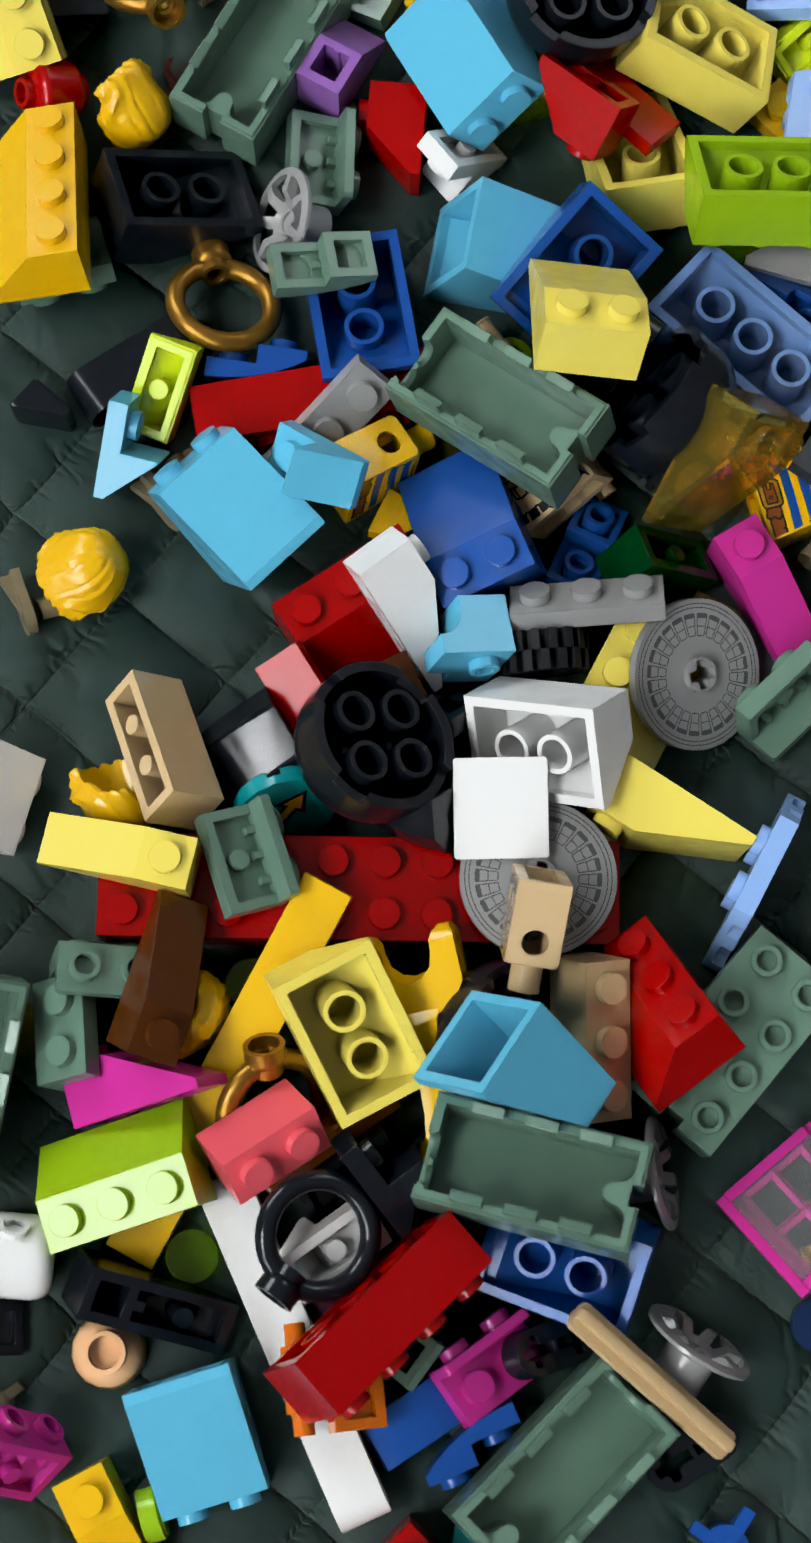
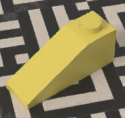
(122, 853)

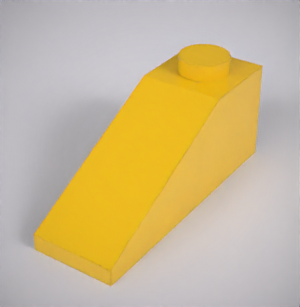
(98, 1506)

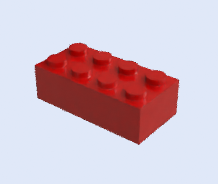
(373, 1325)

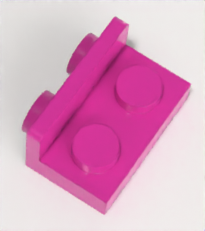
(473, 1373)
(29, 1452)

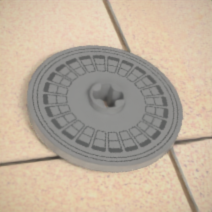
(664, 655)
(574, 847)

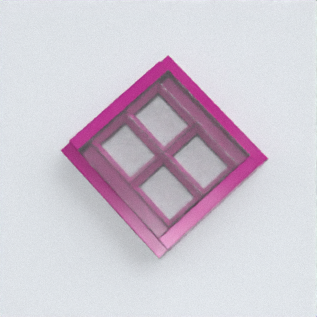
(775, 1209)

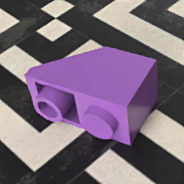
(337, 67)

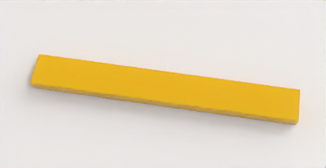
(304, 926)

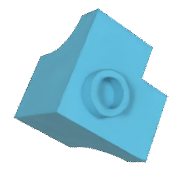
(473, 640)

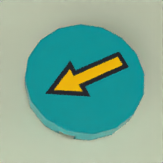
(291, 796)

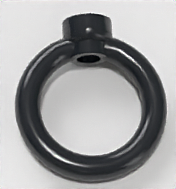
(281, 1281)

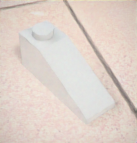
(401, 593)

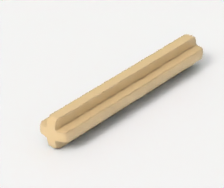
(651, 1380)

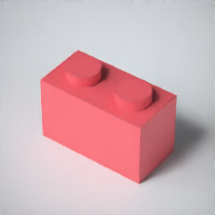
(263, 1141)

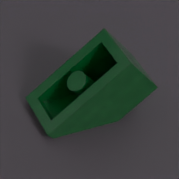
(659, 552)

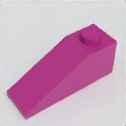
(761, 585)
(134, 1085)

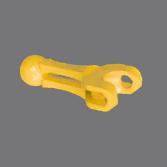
(427, 995)

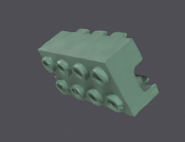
(246, 71)
(501, 409)
(768, 1005)
(533, 1175)
(565, 1463)

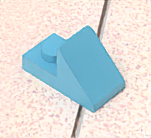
(119, 456)
(317, 467)

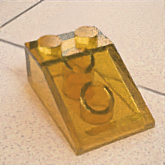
(733, 453)

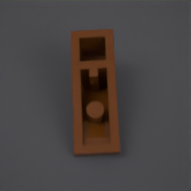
(162, 981)

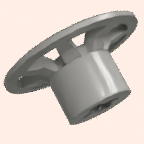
(295, 216)
(666, 1204)
(689, 1356)

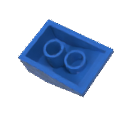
(582, 231)
(367, 318)
(469, 529)
(559, 1278)

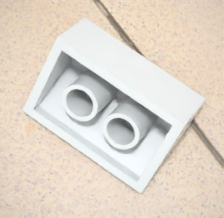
(574, 725)

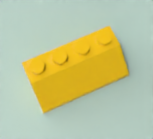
(44, 205)

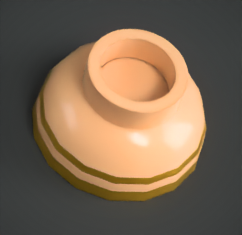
(107, 1355)

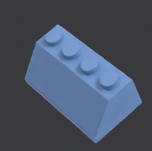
(747, 321)

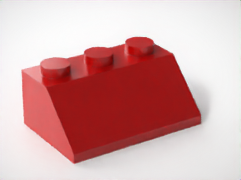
(335, 620)
(674, 1023)

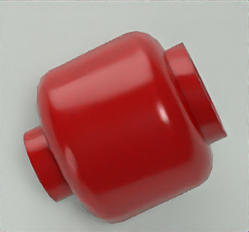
(52, 85)

